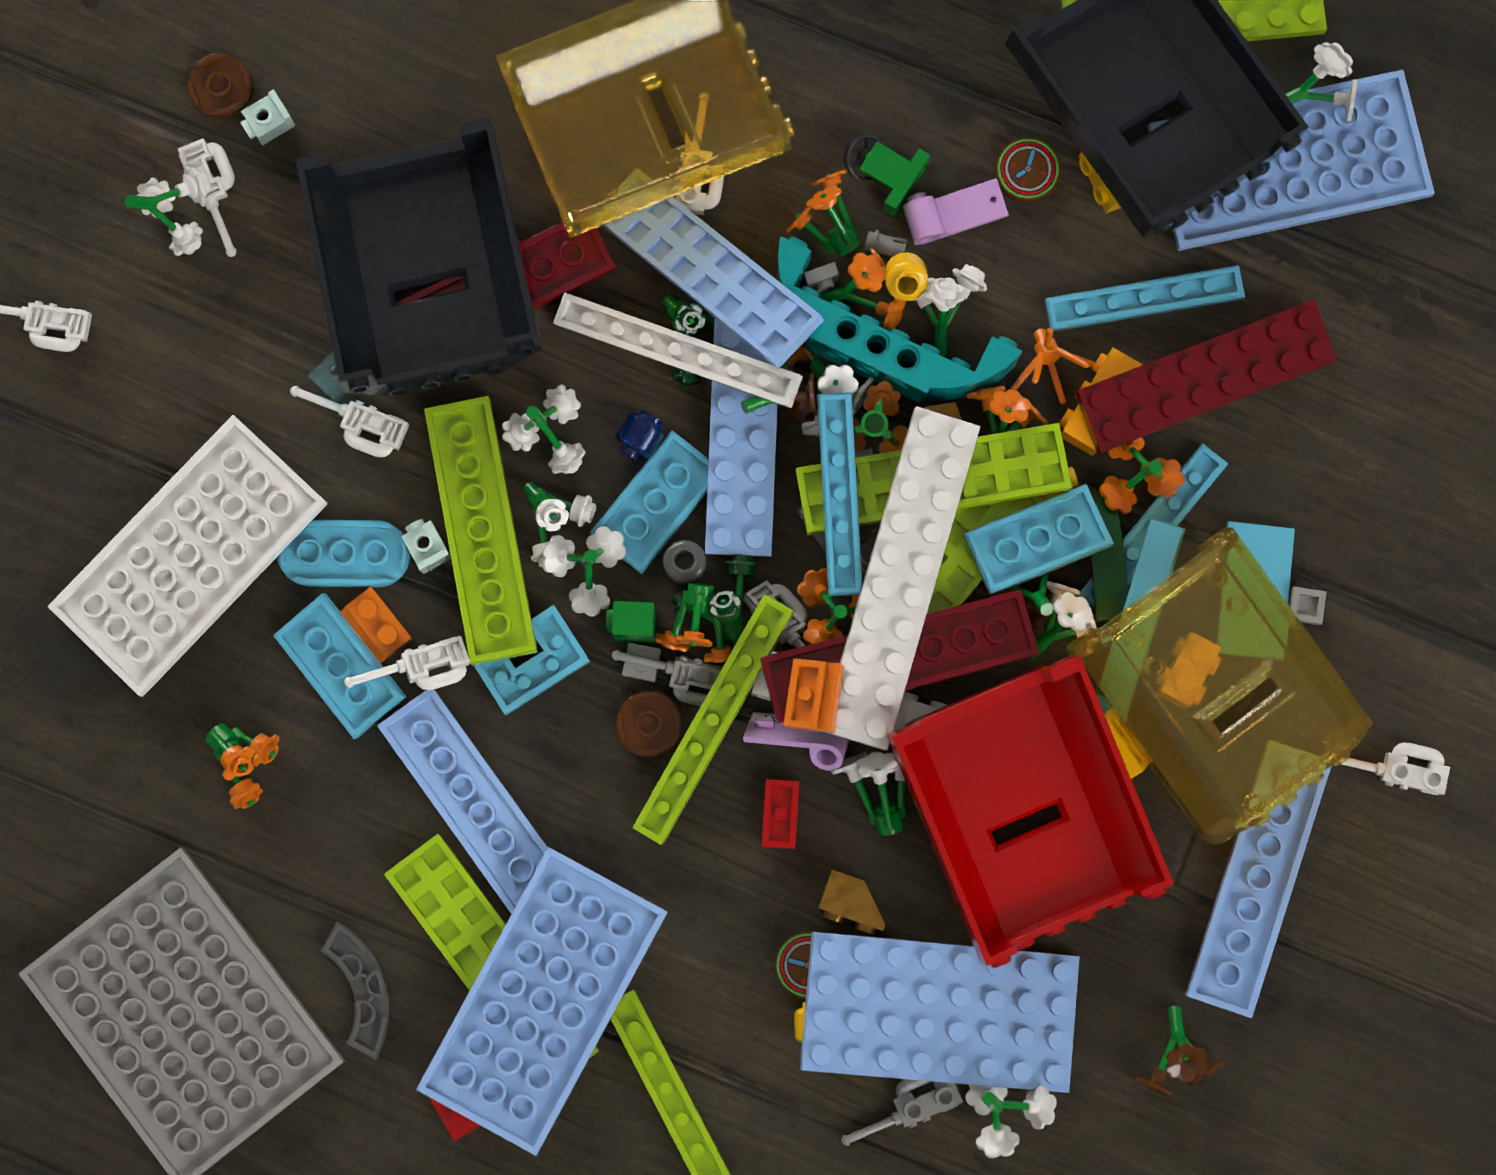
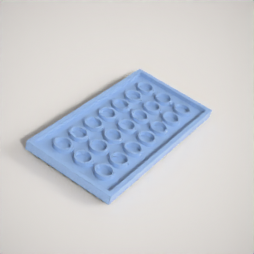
(1332, 172)
(542, 1001)
(938, 1013)

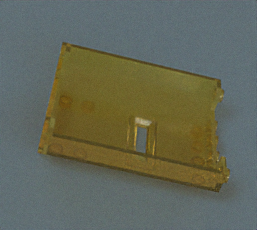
(595, 123)
(1195, 653)

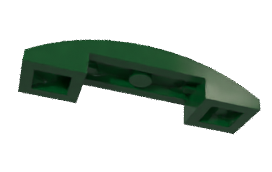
(1109, 568)

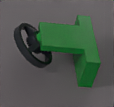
(887, 168)

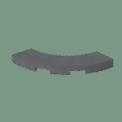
(368, 988)

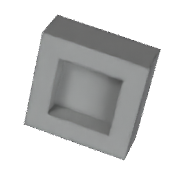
(822, 278)
(1308, 604)
(639, 671)

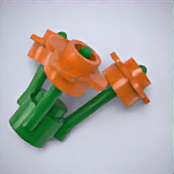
(238, 760)

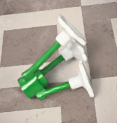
(877, 765)

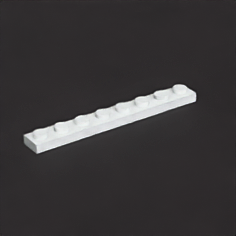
(678, 350)

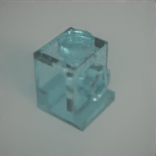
(325, 381)

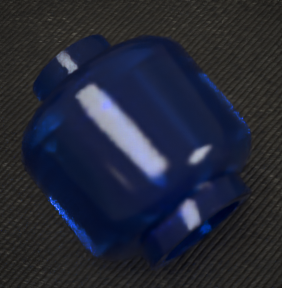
(639, 435)

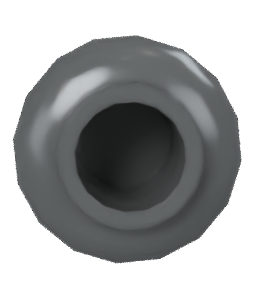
(684, 562)

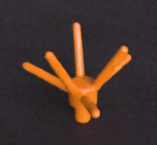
(1048, 354)

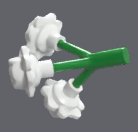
(157, 197)
(949, 295)
(522, 430)

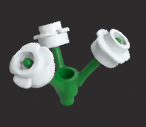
(551, 514)

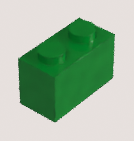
(632, 621)

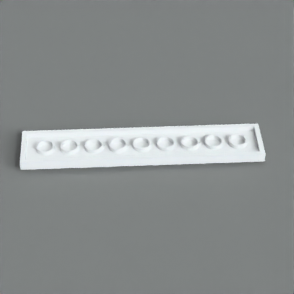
(902, 575)

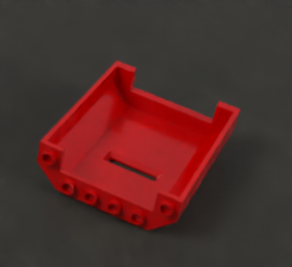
(1010, 756)

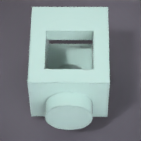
(276, 123)
(428, 557)

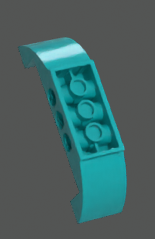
(930, 375)

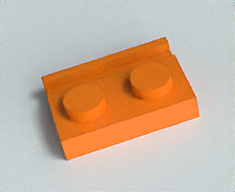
(376, 624)
(813, 695)

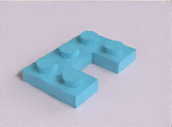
(560, 658)

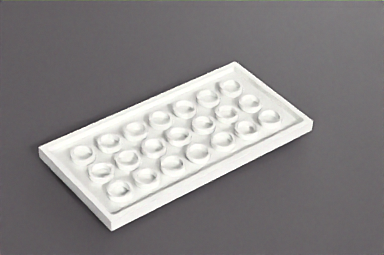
(187, 555)

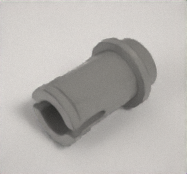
(885, 244)

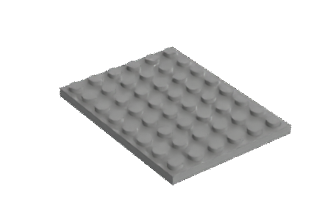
(181, 1017)

